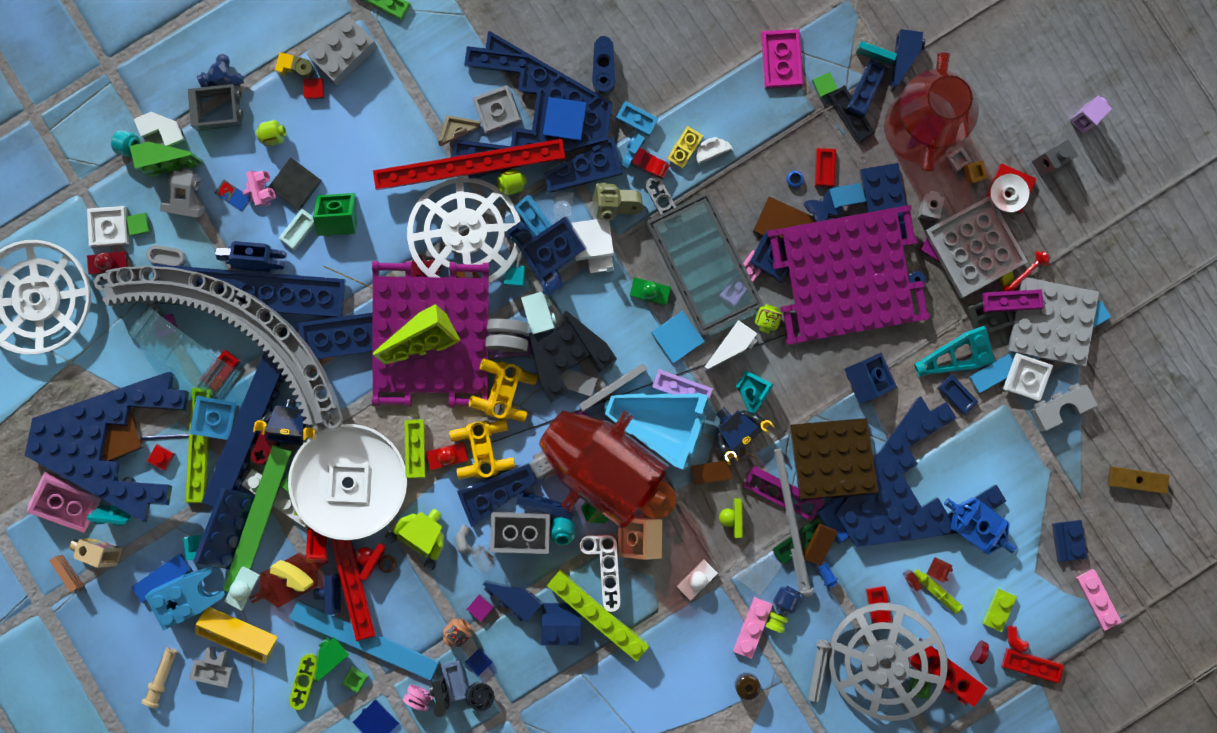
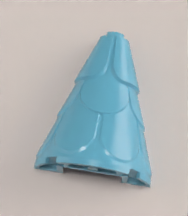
(663, 422)

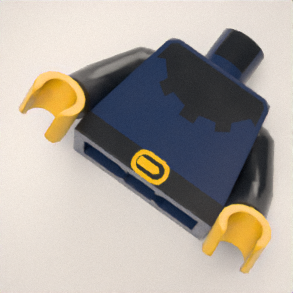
(285, 425)
(738, 431)

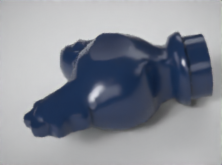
(220, 74)

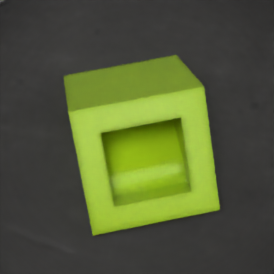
(1006, 279)

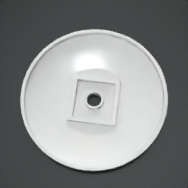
(340, 454)

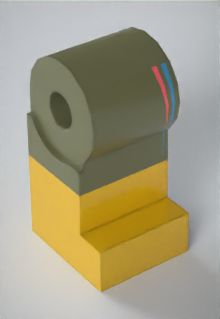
(294, 64)

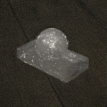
(562, 206)

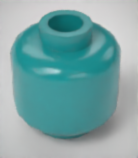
(122, 141)
(562, 531)

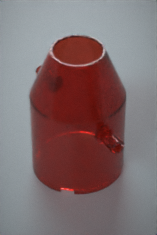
(919, 131)
(602, 464)

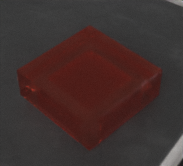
(912, 580)

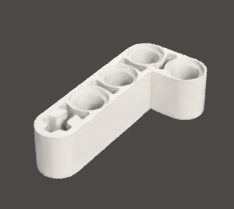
(605, 572)

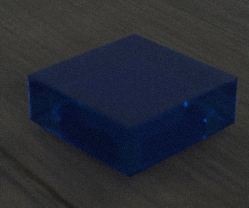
(479, 661)

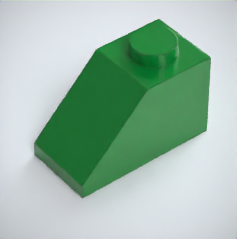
(328, 657)

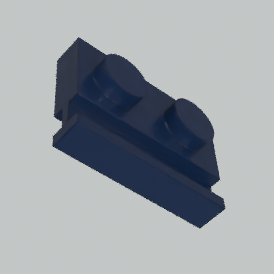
(1069, 540)

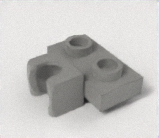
(212, 669)

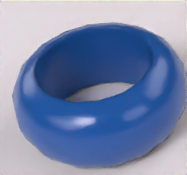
(795, 173)

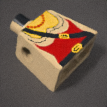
(96, 552)

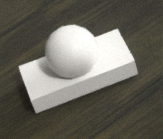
(697, 579)

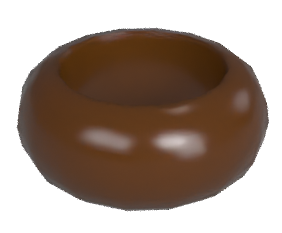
(393, 564)

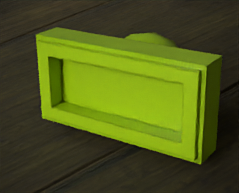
(733, 517)

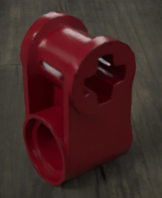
(262, 447)

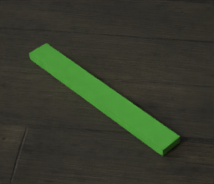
(259, 512)

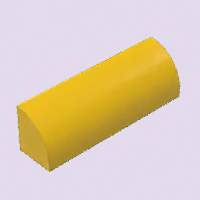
(236, 635)

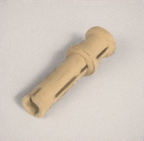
(157, 686)

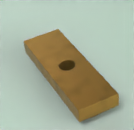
(1147, 480)

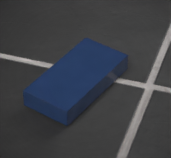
(957, 394)

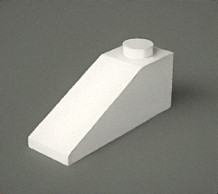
(735, 343)

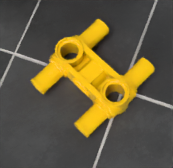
(503, 390)
(482, 449)

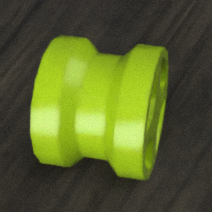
(777, 622)

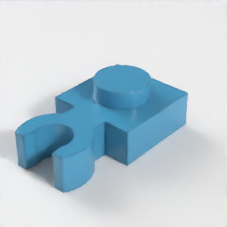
(633, 146)

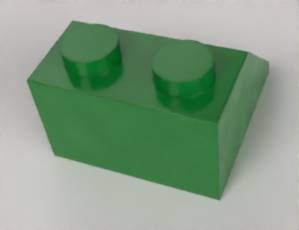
(335, 214)

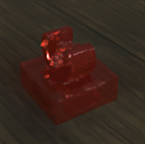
(939, 569)

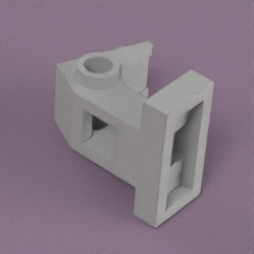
(185, 180)

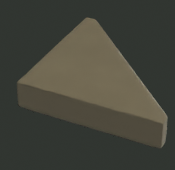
(455, 128)

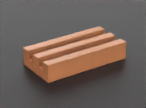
(66, 573)

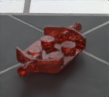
(275, 588)

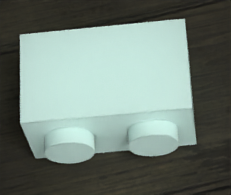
(538, 313)

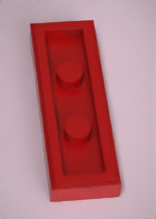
(1032, 665)

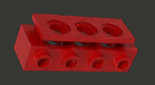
(971, 690)

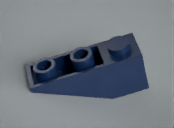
(520, 600)

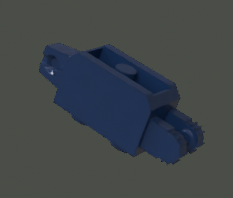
(251, 256)

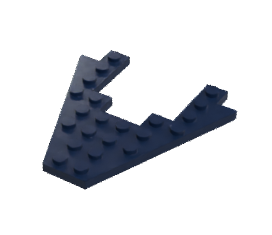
(545, 82)
(75, 437)
(895, 511)

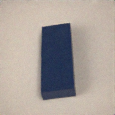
(866, 88)
(544, 504)

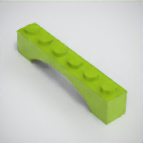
(597, 615)

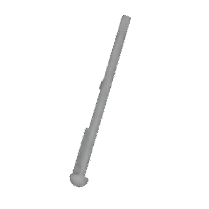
(797, 553)

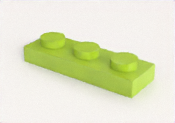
(415, 448)

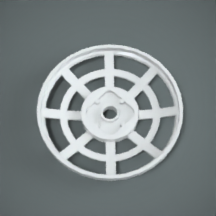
(463, 218)
(49, 297)

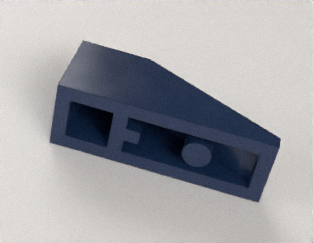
(907, 48)

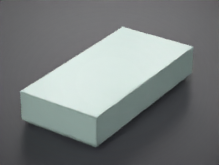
(297, 229)

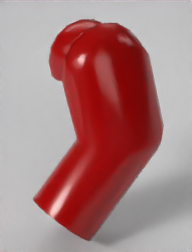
(1014, 641)

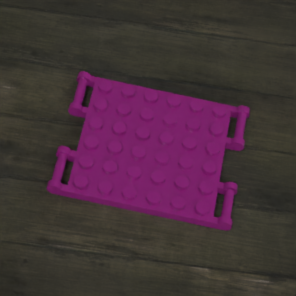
(848, 274)
(443, 371)

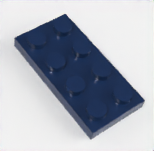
(884, 190)
(339, 335)
(224, 529)

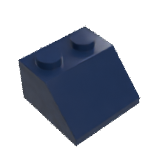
(870, 378)
(560, 624)

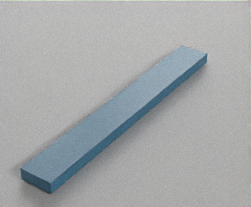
(1000, 369)
(376, 646)

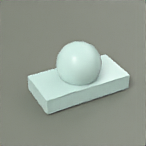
(242, 588)

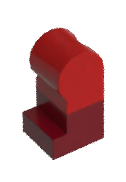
(650, 164)

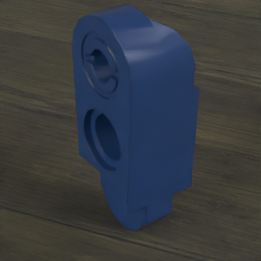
(603, 52)

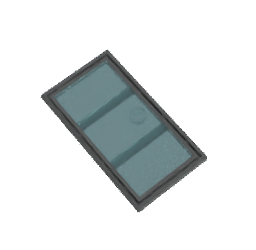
(704, 263)

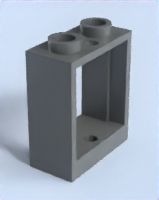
(196, 111)

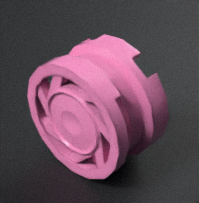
(417, 698)

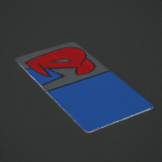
(232, 195)

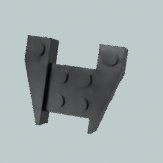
(565, 350)

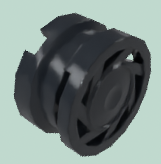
(479, 696)

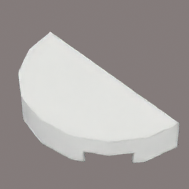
(712, 148)

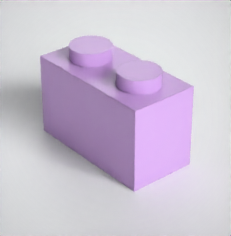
(1091, 114)

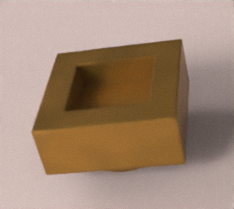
(975, 171)

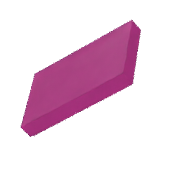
(782, 58)

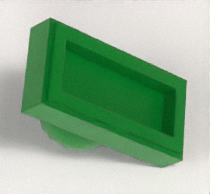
(650, 291)

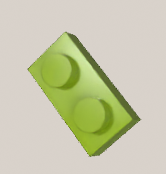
(999, 609)

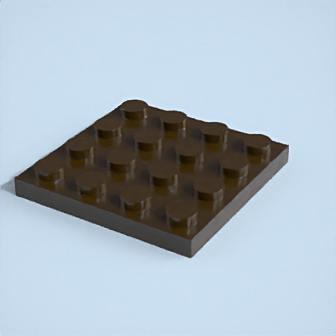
(833, 459)

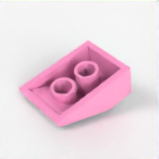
(63, 502)

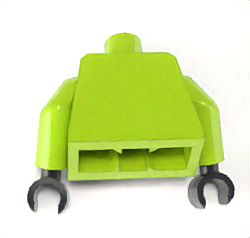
(421, 534)

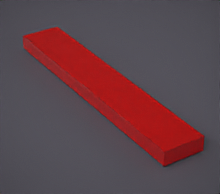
(353, 589)

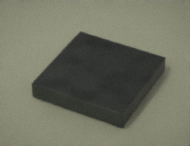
(295, 183)

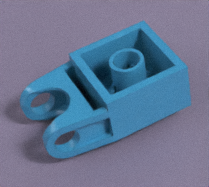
(188, 594)

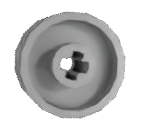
(507, 335)

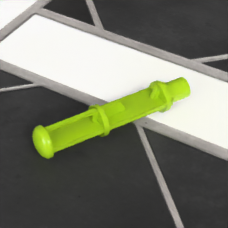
(938, 591)

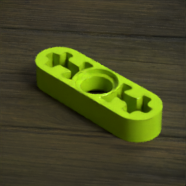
(305, 696)

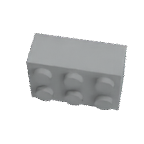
(342, 50)
(520, 532)

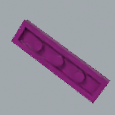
(776, 481)

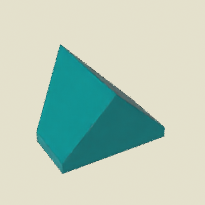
(753, 390)

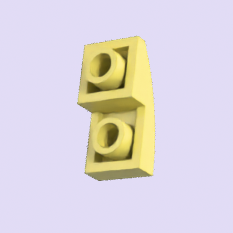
(685, 147)
(295, 577)

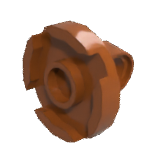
(661, 502)

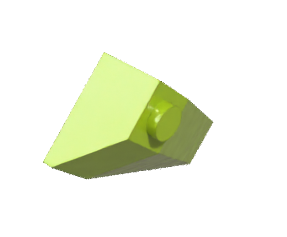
(424, 332)

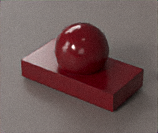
(106, 261)

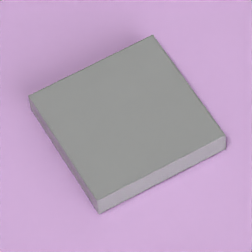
(496, 109)

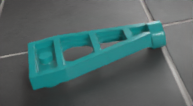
(979, 347)

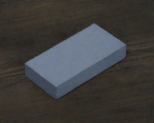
(454, 680)

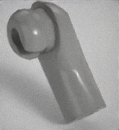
(460, 540)

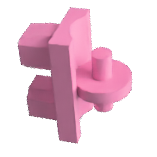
(257, 190)

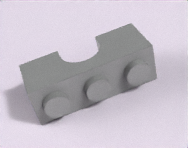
(1047, 413)

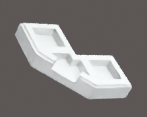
(152, 122)

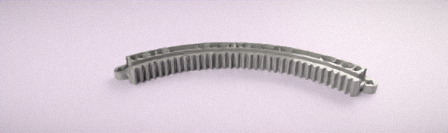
(181, 288)

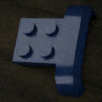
(548, 250)

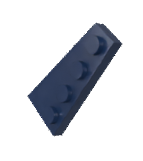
(591, 166)
(493, 492)

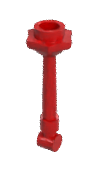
(1041, 259)

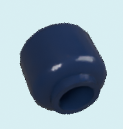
(787, 600)

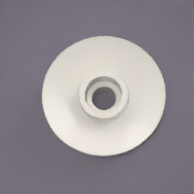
(1016, 186)

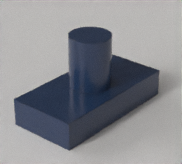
(330, 594)

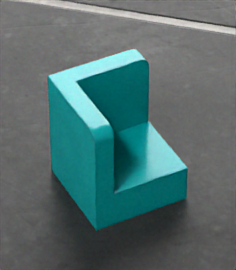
(515, 277)
(191, 546)

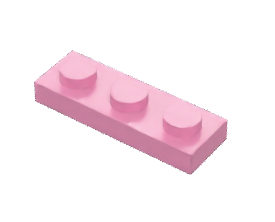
(1098, 600)
(752, 627)

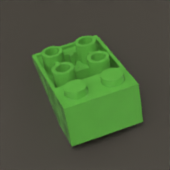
(156, 158)

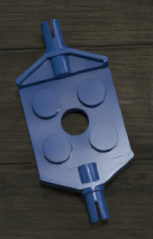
(966, 522)

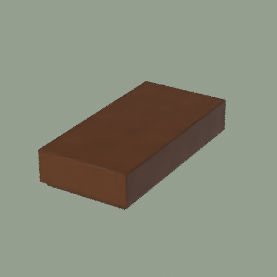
(711, 472)
(820, 544)

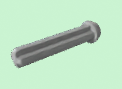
(819, 670)

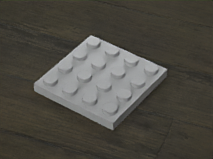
(975, 246)
(1058, 330)

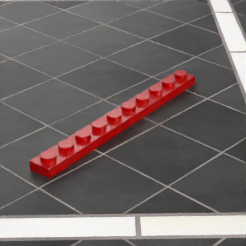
(468, 164)

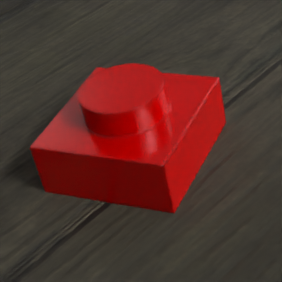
(161, 457)

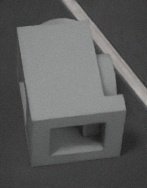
(926, 211)

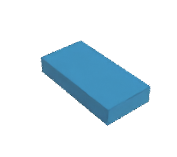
(847, 195)

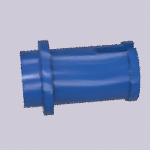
(827, 575)

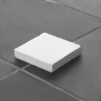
(107, 226)
(596, 237)
(1028, 377)

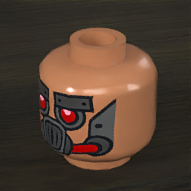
(456, 632)

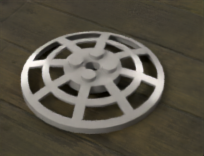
(895, 653)

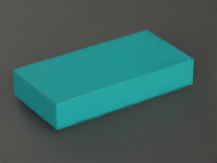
(876, 53)

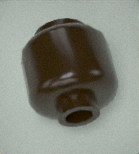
(747, 686)

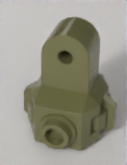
(611, 201)

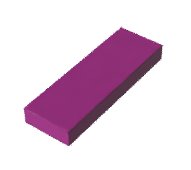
(1012, 301)

